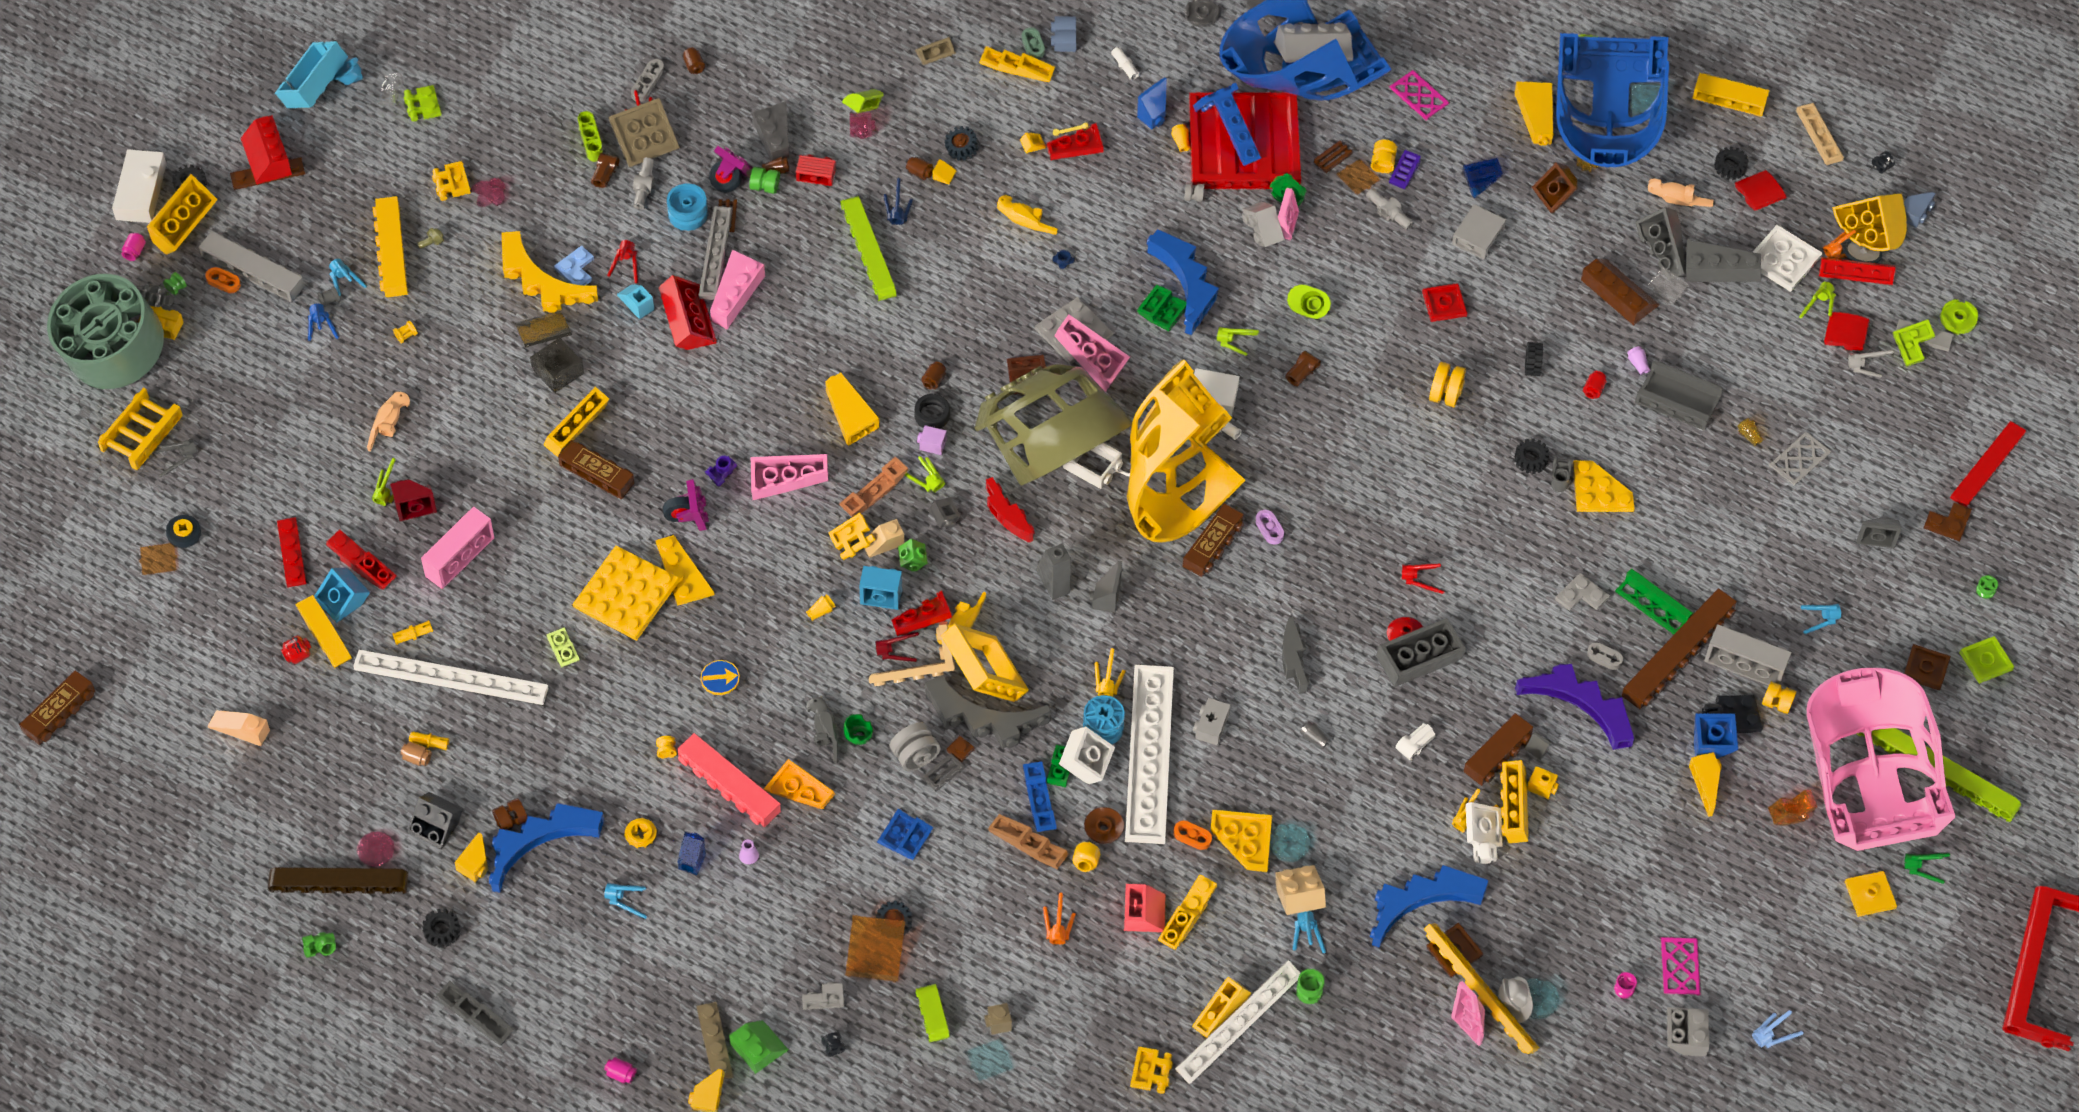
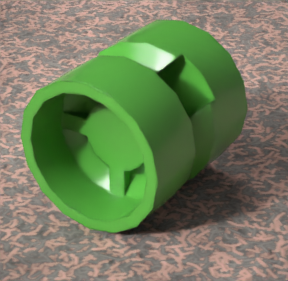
(764, 180)
(1310, 986)

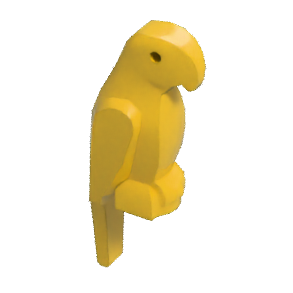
(1023, 215)
(965, 614)

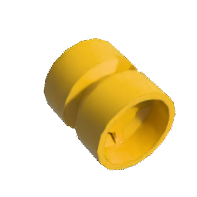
(1384, 156)
(1785, 699)

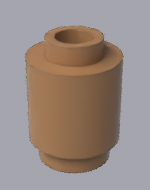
(416, 754)

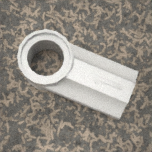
(1413, 744)

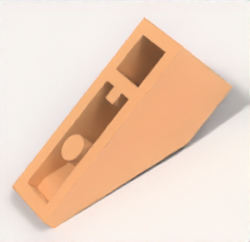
(241, 725)

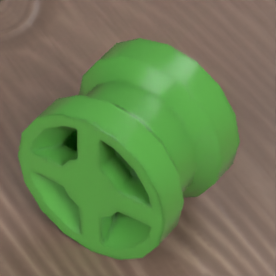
(174, 283)
(1987, 582)

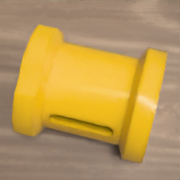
(405, 332)

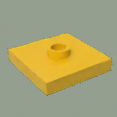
(1870, 893)

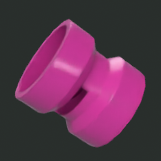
(1628, 983)

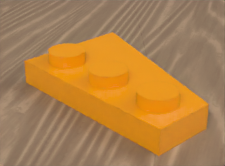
(799, 786)

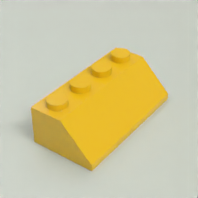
(180, 215)

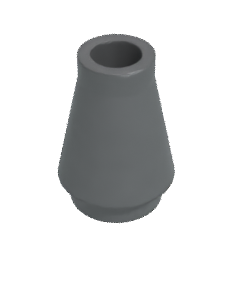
(1313, 734)

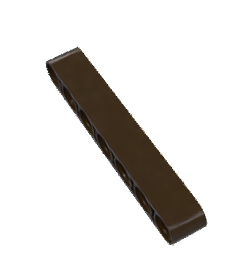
(338, 879)

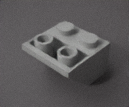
(1688, 1031)

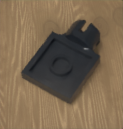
(1743, 707)

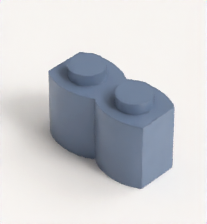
(1065, 34)

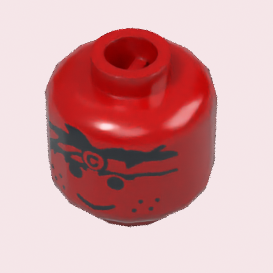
(296, 649)

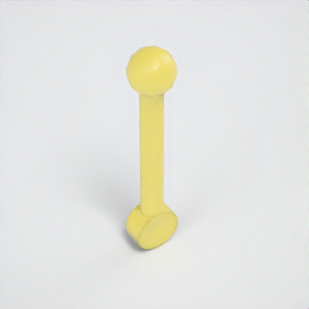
(1056, 132)

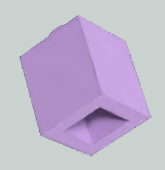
(932, 440)

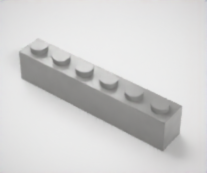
(251, 266)

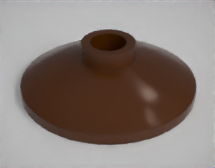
(1104, 817)

